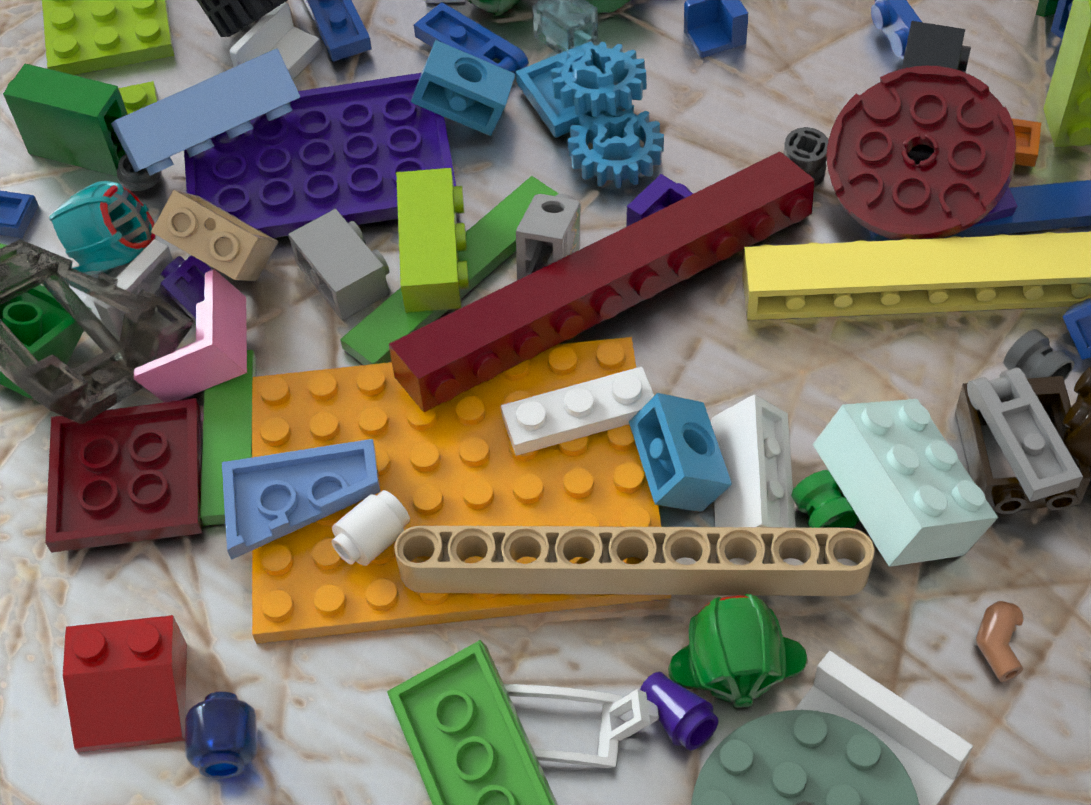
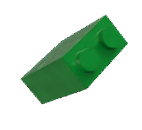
(67, 117)

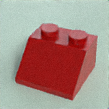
(125, 683)

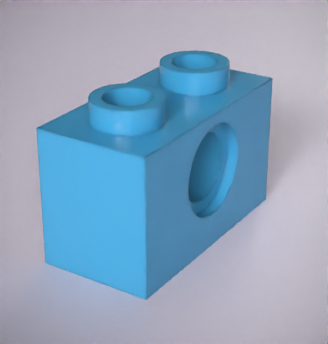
(463, 88)
(679, 453)

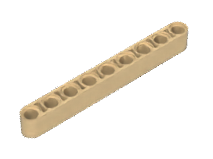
(655, 575)

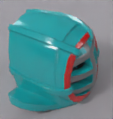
(102, 227)

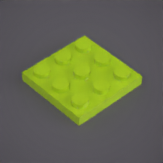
(105, 33)

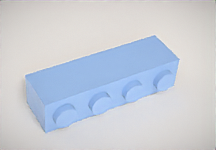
(205, 111)

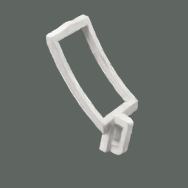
(611, 727)

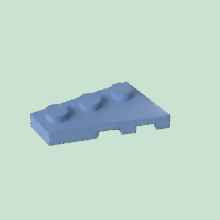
(293, 489)

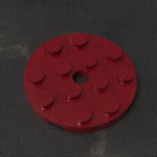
(939, 195)

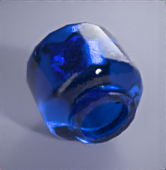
(221, 735)

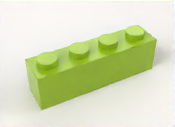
(1069, 93)

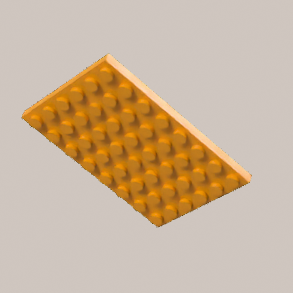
(445, 471)

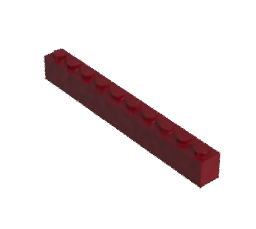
(599, 281)

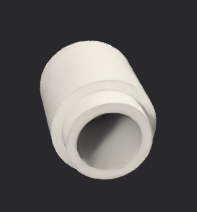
(369, 528)

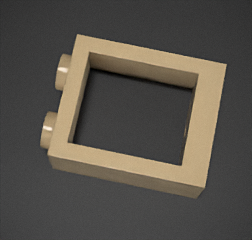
(214, 236)

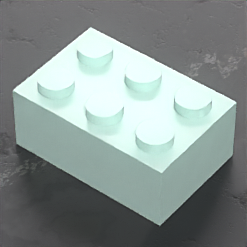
(904, 481)

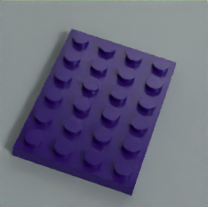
(323, 156)

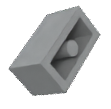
(340, 263)

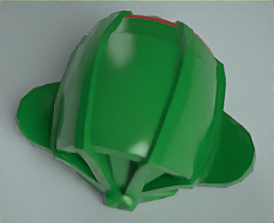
(736, 651)

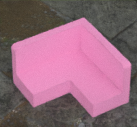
(214, 356)

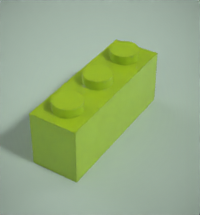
(431, 240)

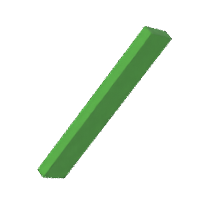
(488, 246)

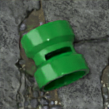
(824, 502)

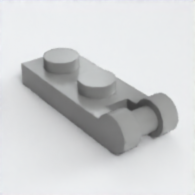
(1025, 434)

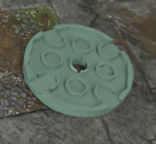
(803, 761)

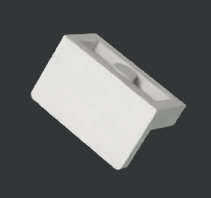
(274, 32)
(134, 276)

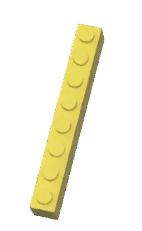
(917, 275)

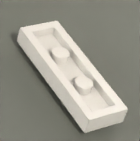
(576, 410)

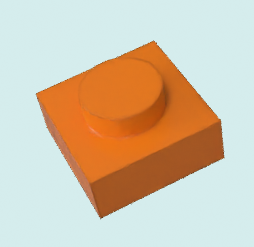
(1027, 141)

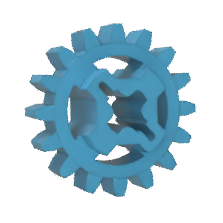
(599, 79)
(616, 146)

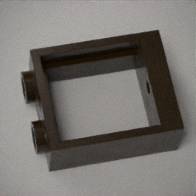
(1007, 494)

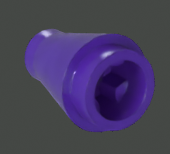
(681, 713)

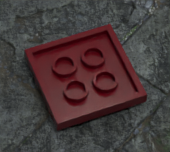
(124, 476)

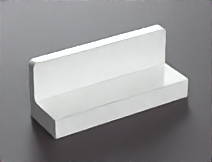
(758, 461)
(923, 745)

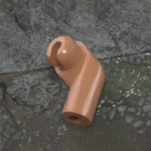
(994, 637)

